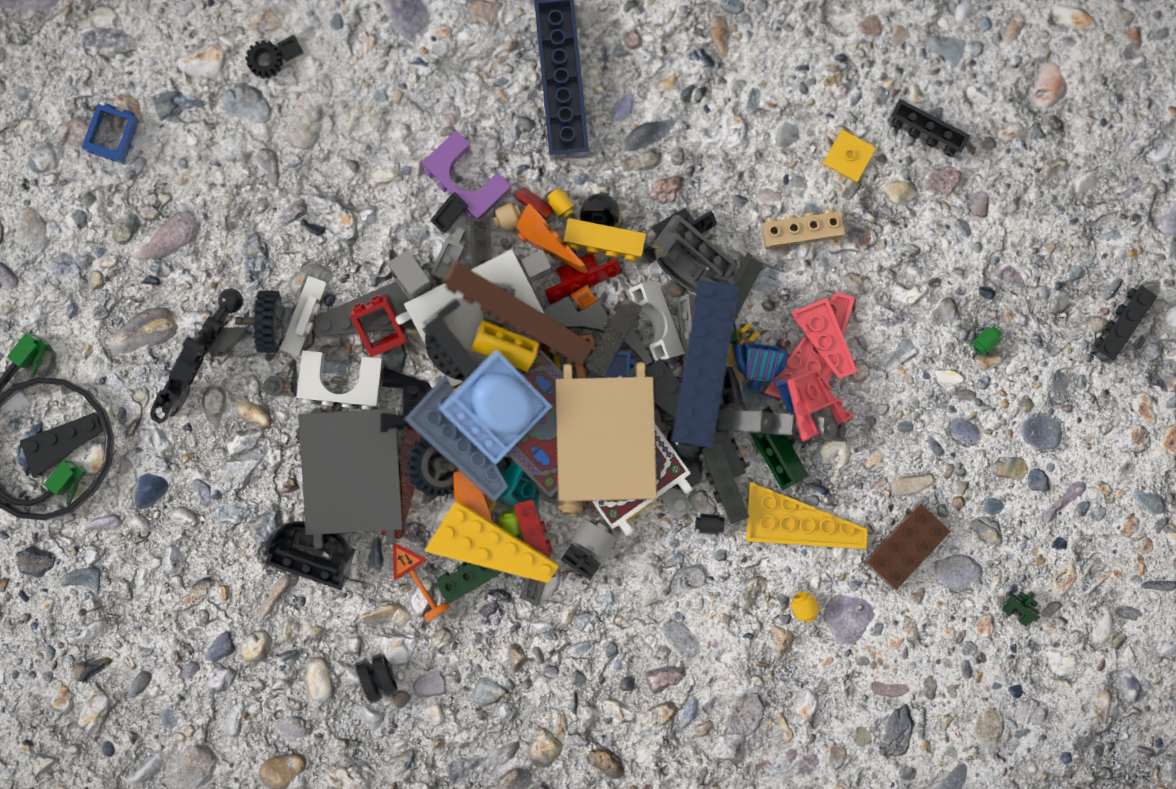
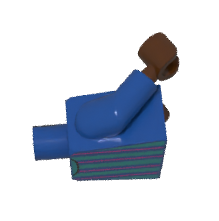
(760, 361)

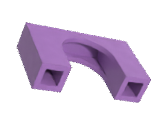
(440, 165)

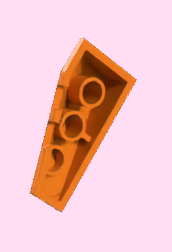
(538, 234)
(470, 495)

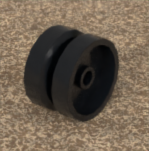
(376, 678)

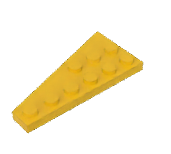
(789, 521)
(478, 541)

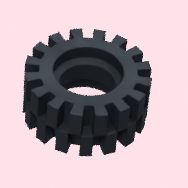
(258, 49)

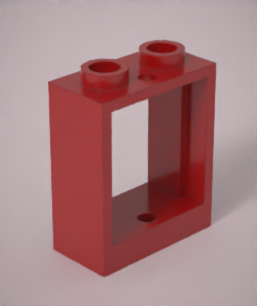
(387, 342)

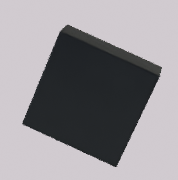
(290, 48)

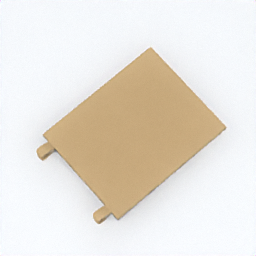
(605, 437)

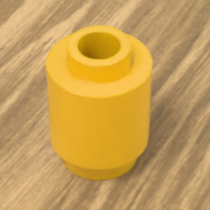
(561, 203)

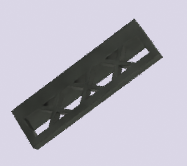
(745, 279)

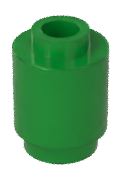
(987, 340)

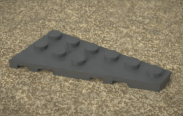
(338, 320)

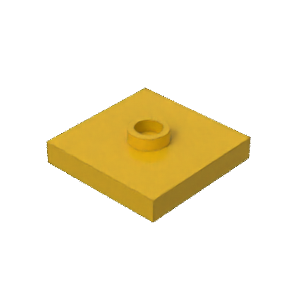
(849, 156)

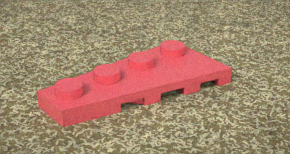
(826, 336)

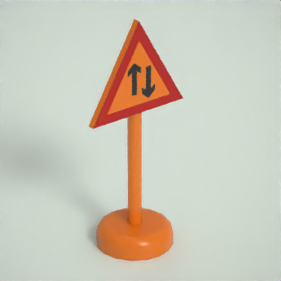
(404, 562)

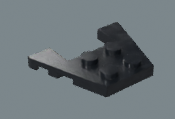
(413, 392)

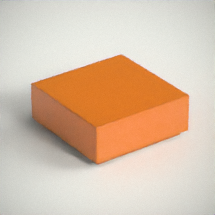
(584, 297)

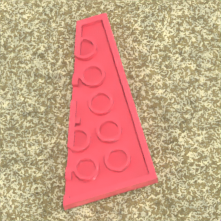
(805, 355)

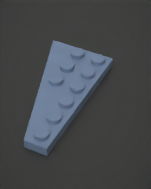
(453, 443)

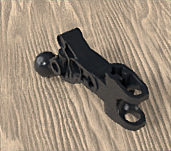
(192, 357)

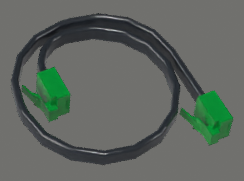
(31, 350)

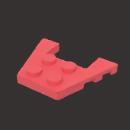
(809, 394)

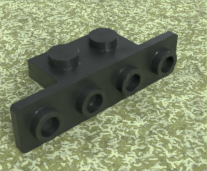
(724, 484)

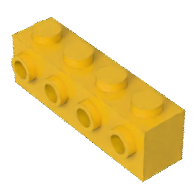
(604, 239)

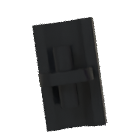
(580, 561)

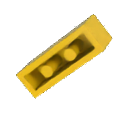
(513, 347)

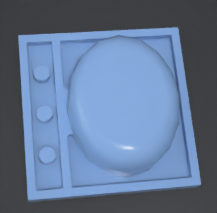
(495, 407)

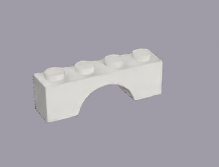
(666, 340)

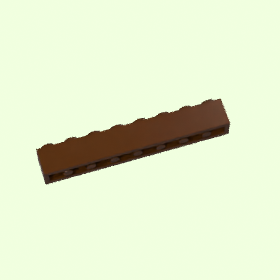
(513, 310)

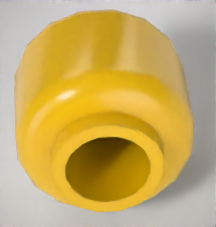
(804, 606)

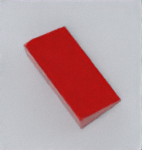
(525, 196)

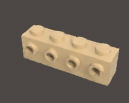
(802, 229)

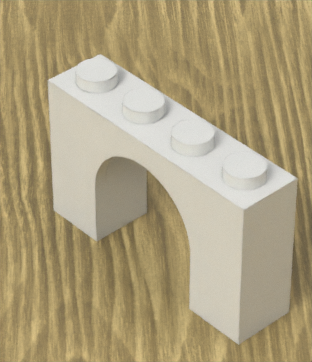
(364, 394)

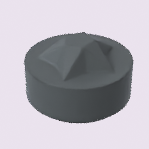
(273, 386)

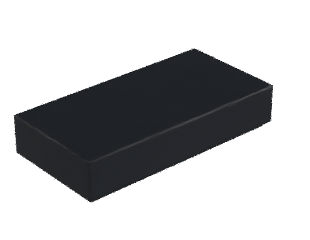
(449, 213)

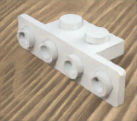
(303, 316)

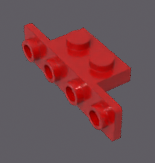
(574, 280)
(533, 528)

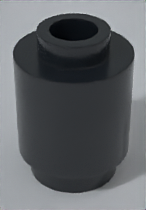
(709, 524)

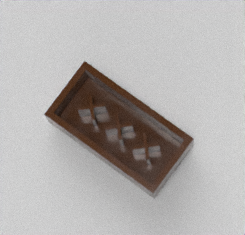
(906, 546)

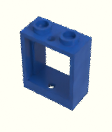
(126, 140)

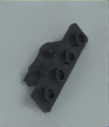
(701, 224)

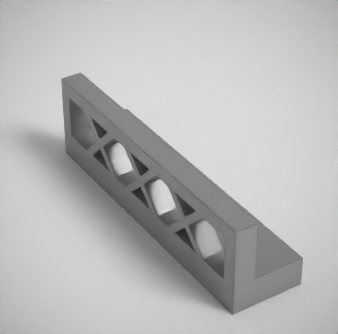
(685, 311)

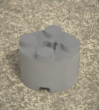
(595, 536)

